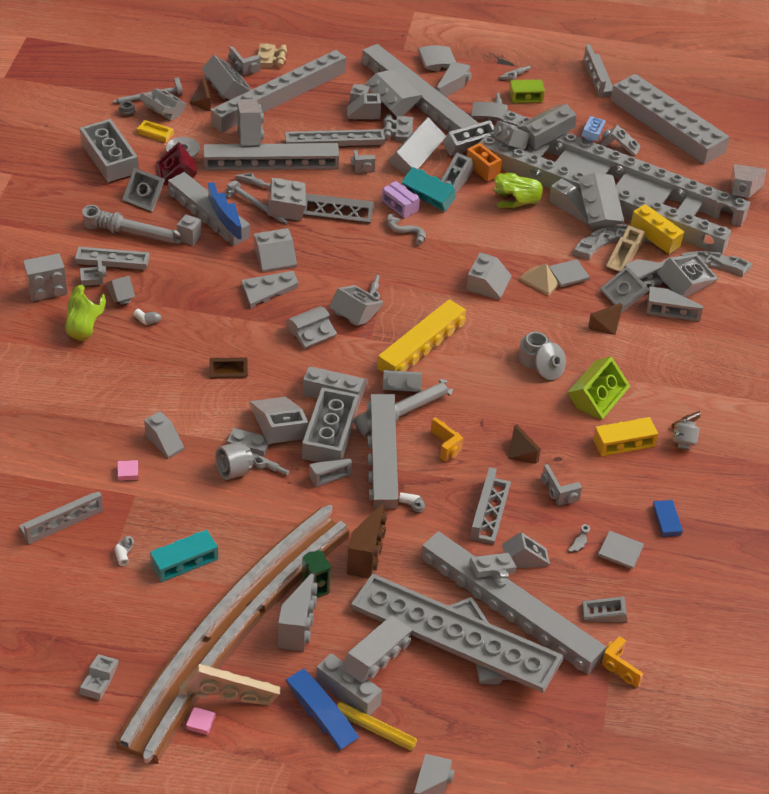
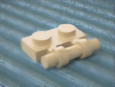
(271, 56)

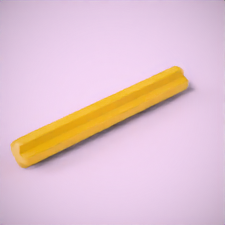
(377, 726)

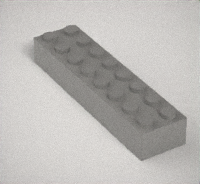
(670, 119)

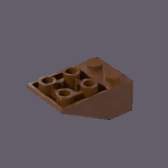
(367, 544)

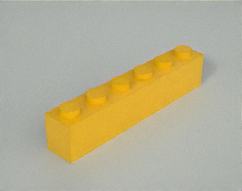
(422, 338)

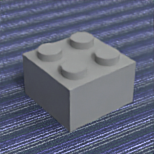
(286, 199)
(45, 277)

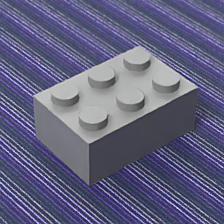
(249, 122)

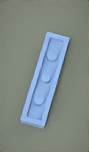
(593, 128)

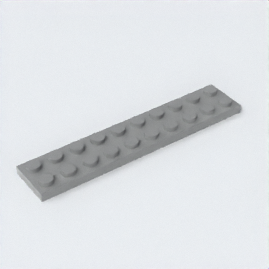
(459, 633)

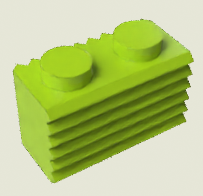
(526, 91)

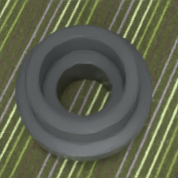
(126, 108)

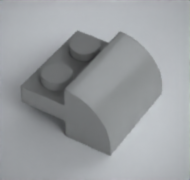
(164, 103)
(311, 327)

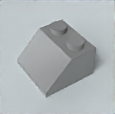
(275, 250)
(488, 277)
(355, 304)

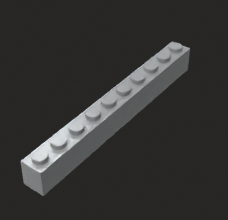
(282, 88)
(431, 102)
(515, 605)

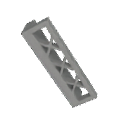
(597, 72)
(339, 202)
(484, 504)
(62, 517)

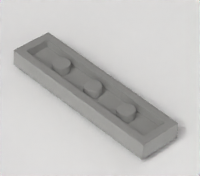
(112, 258)

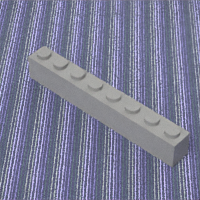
(271, 156)

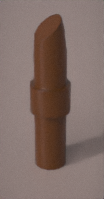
(692, 417)

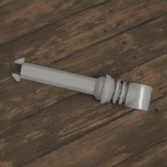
(96, 218)
(407, 405)

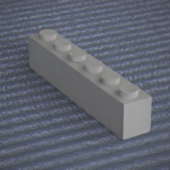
(196, 200)
(383, 451)

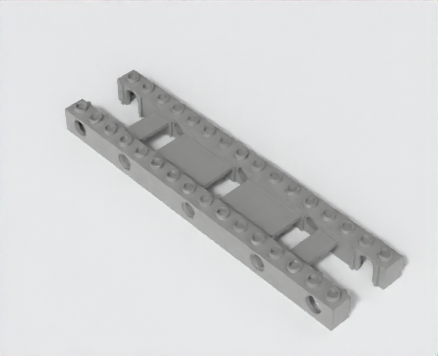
(638, 183)

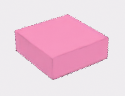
(127, 470)
(200, 721)

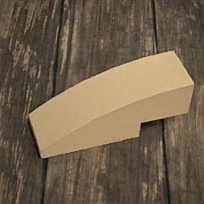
(626, 248)

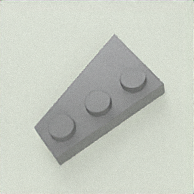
(265, 287)

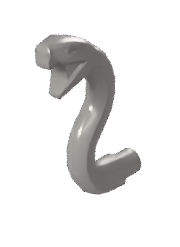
(392, 221)

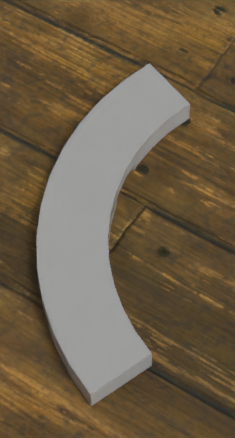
(600, 238)
(716, 260)

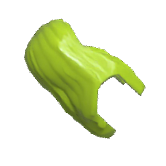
(523, 189)
(82, 314)

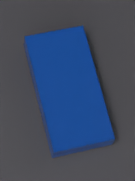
(667, 518)

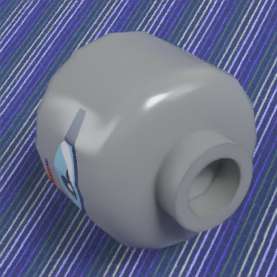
(686, 434)

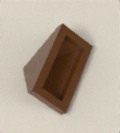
(202, 97)
(606, 319)
(228, 367)
(523, 447)

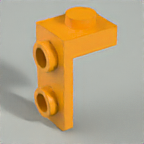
(452, 439)
(618, 666)

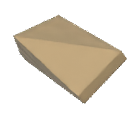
(541, 279)

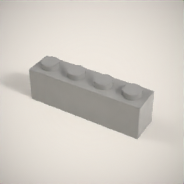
(377, 649)

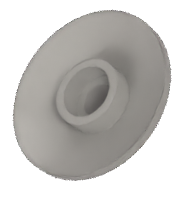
(189, 144)
(550, 361)

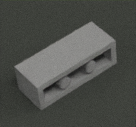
(464, 138)
(363, 697)

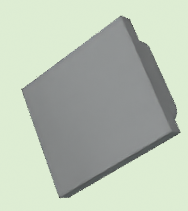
(569, 273)
(621, 550)

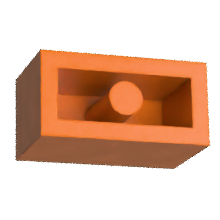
(484, 161)

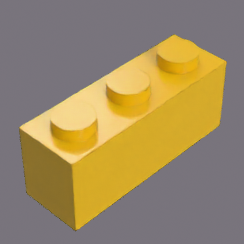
(657, 228)
(625, 436)

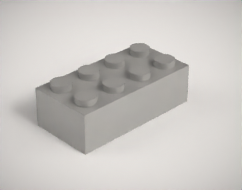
(109, 150)
(330, 426)

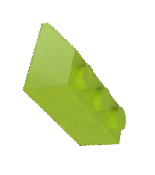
(599, 388)

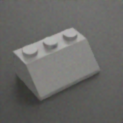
(225, 78)
(394, 91)
(549, 125)
(601, 200)
(317, 378)

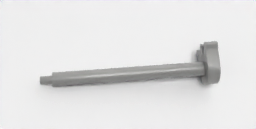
(178, 89)
(235, 187)

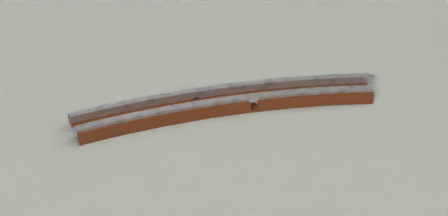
(222, 630)

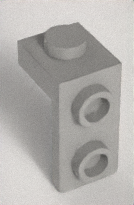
(245, 66)
(622, 138)
(561, 494)

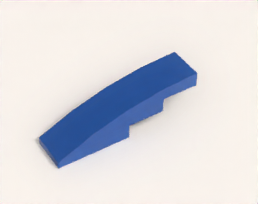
(225, 212)
(322, 709)

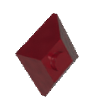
(176, 162)

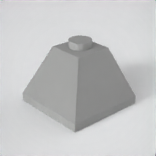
(143, 189)

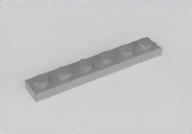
(342, 137)

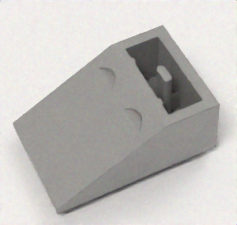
(280, 419)
(298, 616)

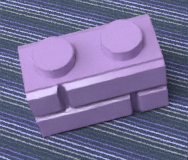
(400, 199)

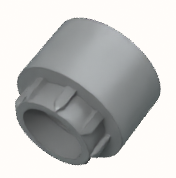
(529, 346)
(233, 460)

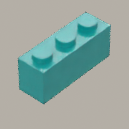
(430, 189)
(184, 555)

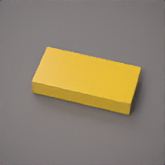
(155, 131)

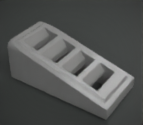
(329, 471)
(612, 603)

